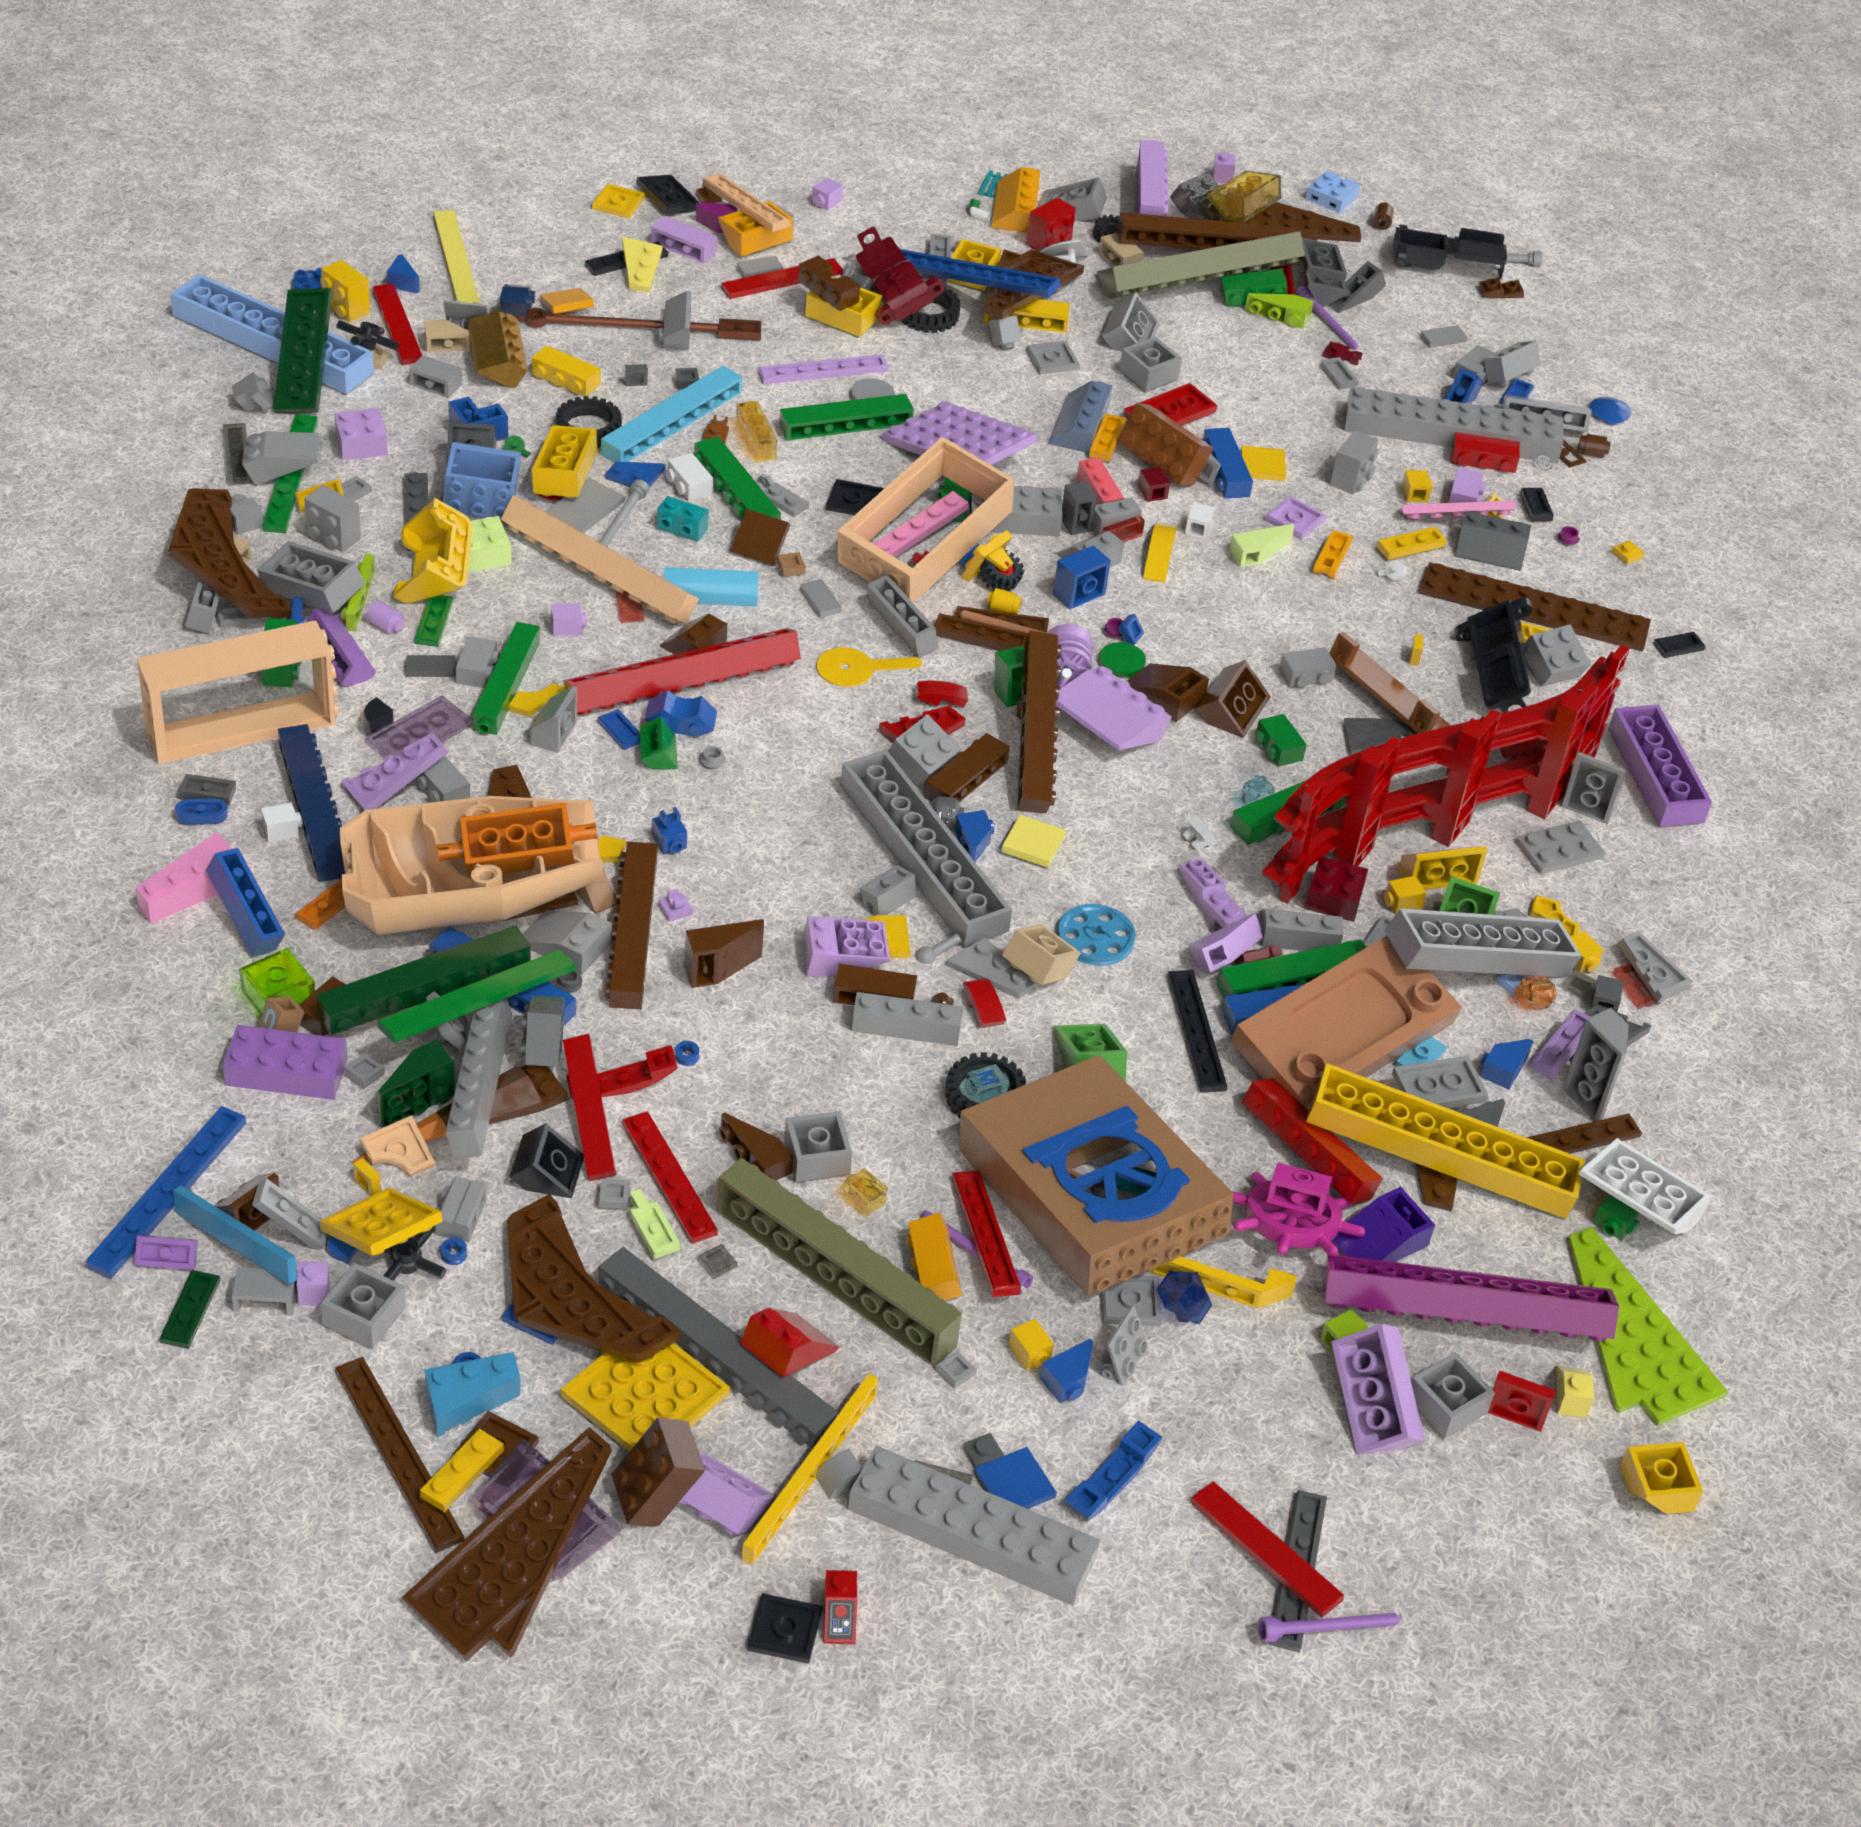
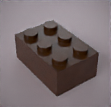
(657, 1472)

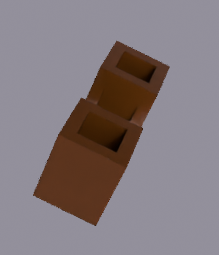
(838, 292)

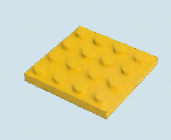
(629, 1396)

